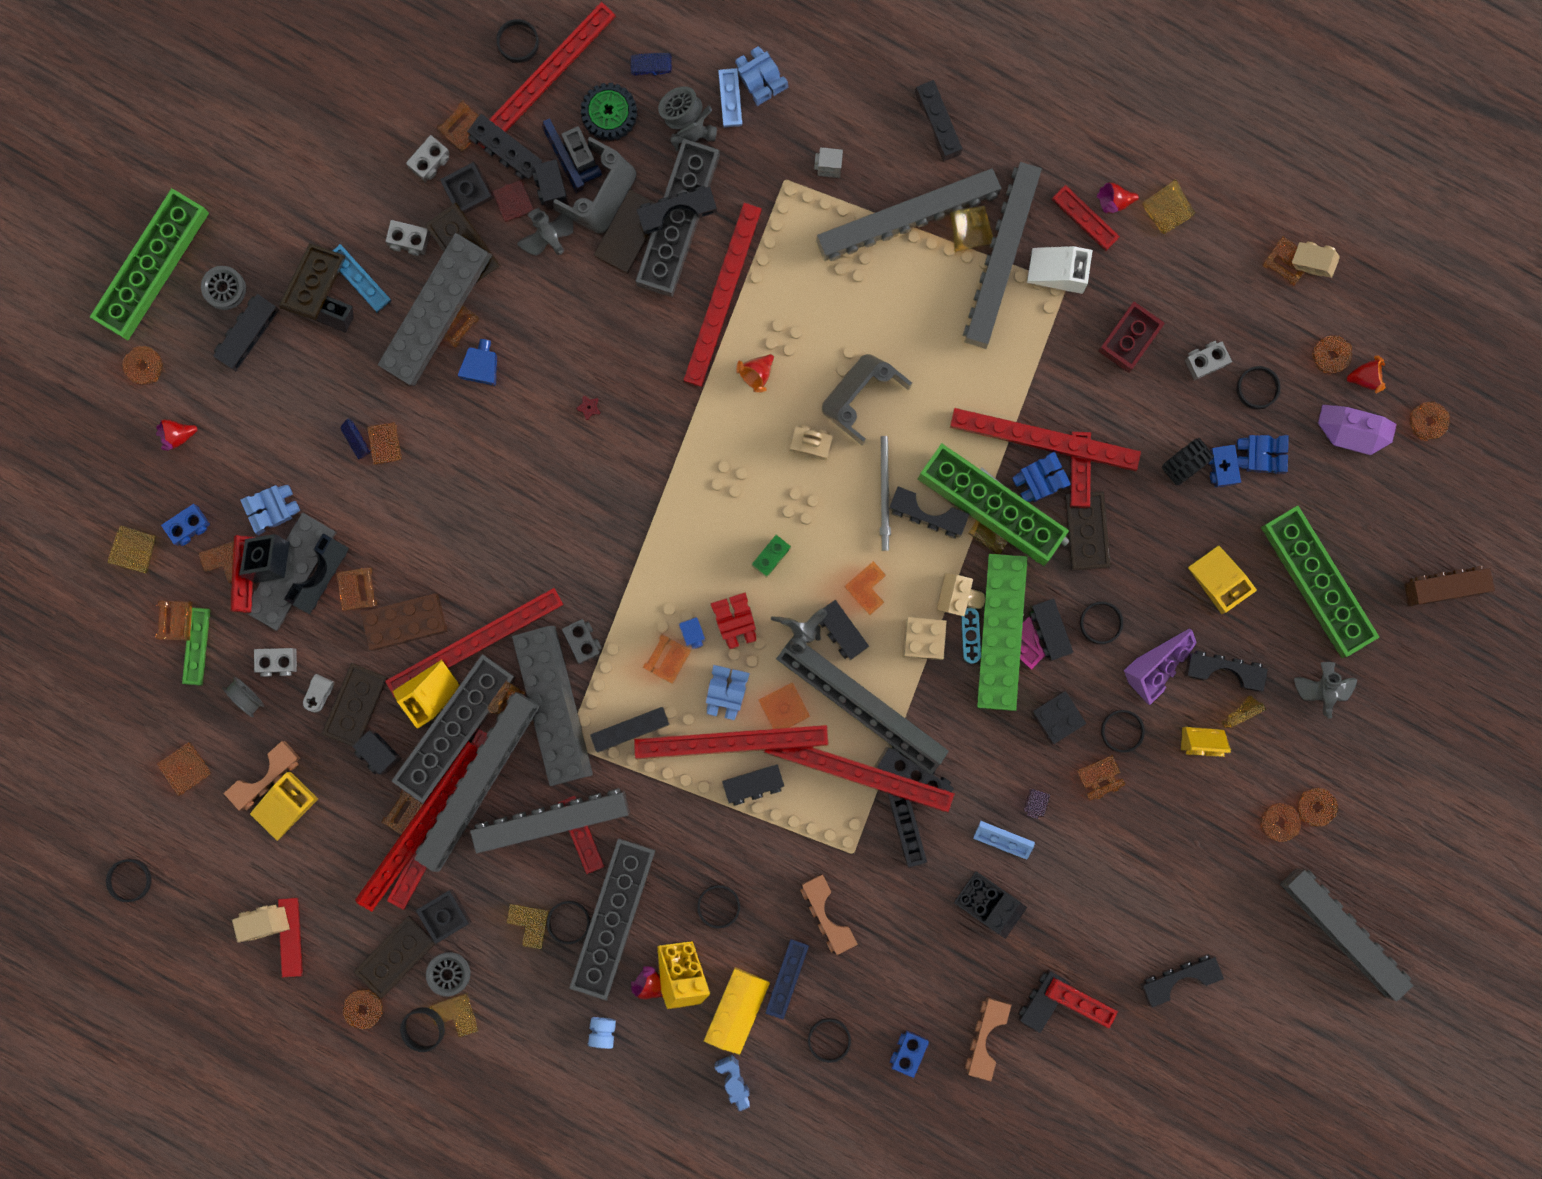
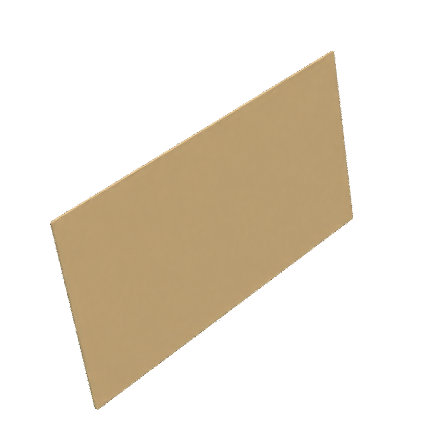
(744, 486)

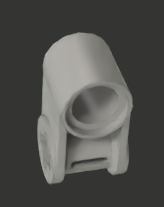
(318, 691)

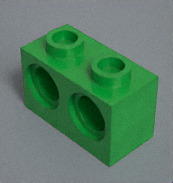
(771, 556)

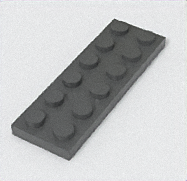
(268, 599)

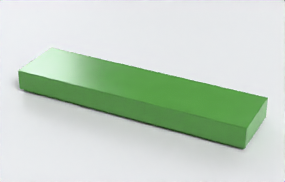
(196, 648)

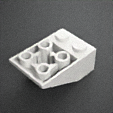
(1060, 268)

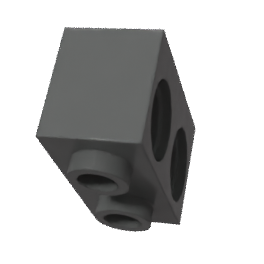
(578, 149)
(577, 643)

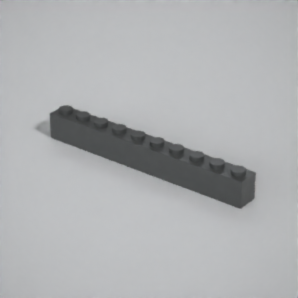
(908, 214)
(1002, 256)
(865, 707)
(476, 782)

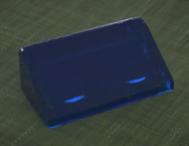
(355, 439)

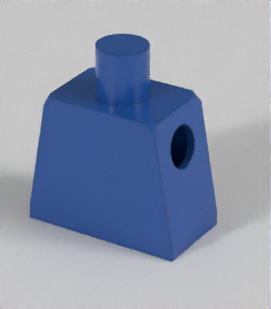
(479, 364)

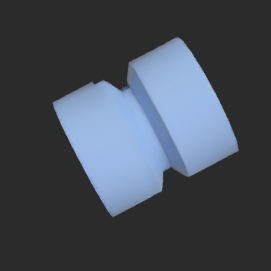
(601, 1032)

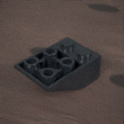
(990, 905)

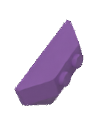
(1356, 429)

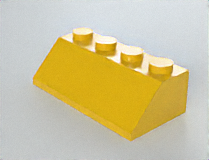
(736, 1011)

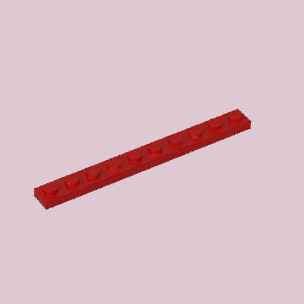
(552, 67)
(722, 294)
(1045, 439)
(483, 637)
(731, 742)
(867, 776)
(415, 831)
(414, 870)

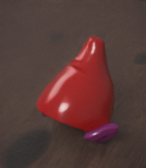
(1115, 198)
(174, 434)
(647, 984)

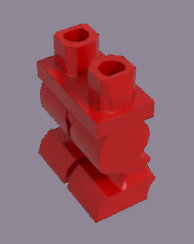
(736, 625)

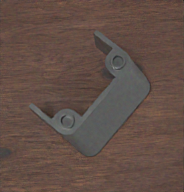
(600, 213)
(837, 405)

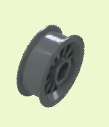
(680, 107)
(219, 271)
(243, 696)
(441, 990)

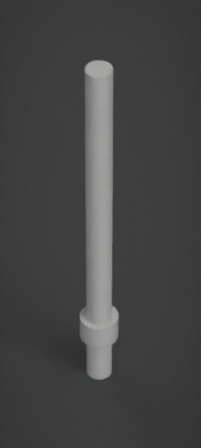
(885, 530)

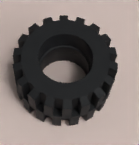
(1187, 461)

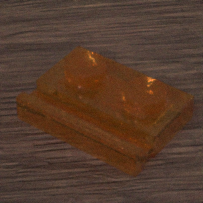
(384, 443)

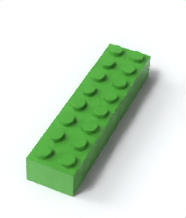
(149, 264)
(993, 504)
(1320, 582)
(1002, 632)

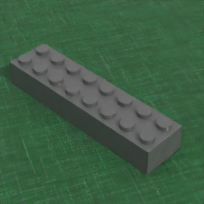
(670, 246)
(434, 309)
(557, 717)
(452, 729)
(550, 821)
(612, 919)
(1346, 934)

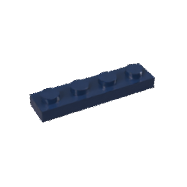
(787, 979)

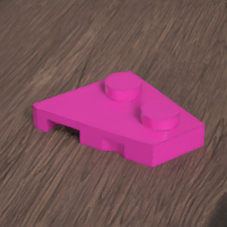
(1030, 647)

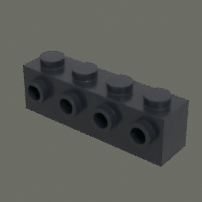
(503, 146)
(246, 332)

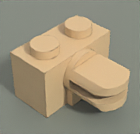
(1316, 259)
(811, 442)
(958, 595)

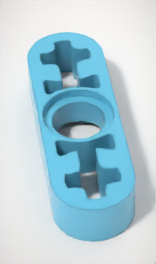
(964, 621)

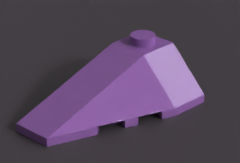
(1152, 670)

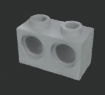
(423, 155)
(828, 162)
(409, 233)
(1209, 363)
(275, 657)

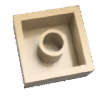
(925, 638)
(260, 923)

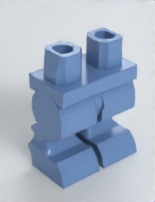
(755, 71)
(274, 507)
(724, 696)
(734, 1082)

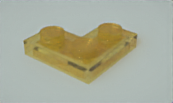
(534, 922)
(458, 1010)

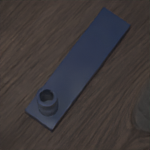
(576, 179)

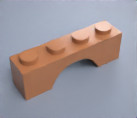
(280, 760)
(839, 936)
(994, 1014)

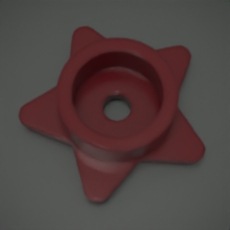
(589, 412)

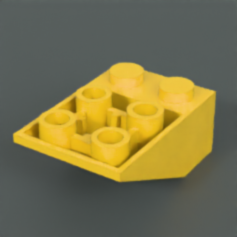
(1222, 579)
(426, 693)
(1204, 742)
(283, 805)
(681, 975)

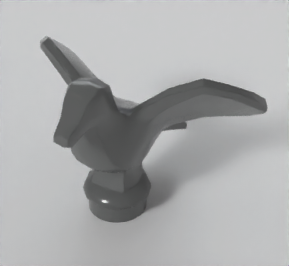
(695, 131)
(546, 233)
(803, 632)
(1328, 689)

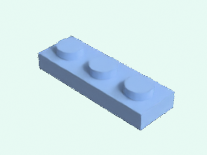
(730, 97)
(1003, 840)

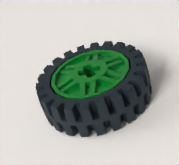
(605, 125)

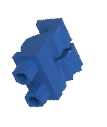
(1258, 452)
(1035, 479)

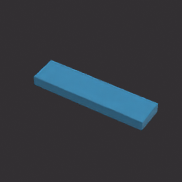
(362, 281)

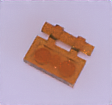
(1100, 771)

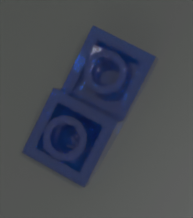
(651, 63)

